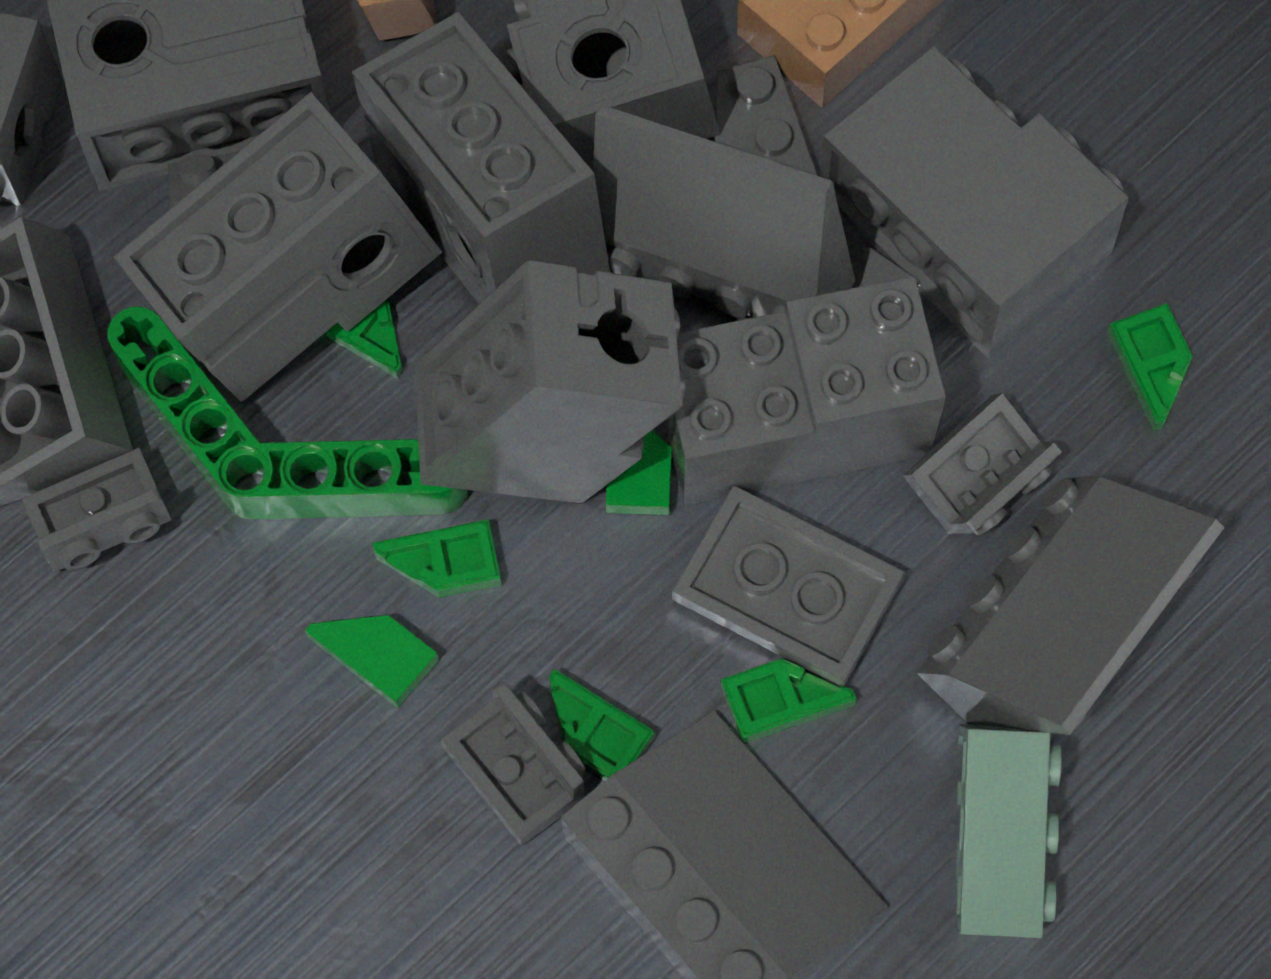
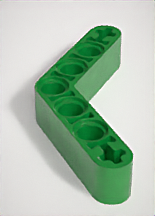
(280, 462)

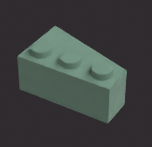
(1005, 831)

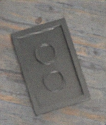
(788, 586)

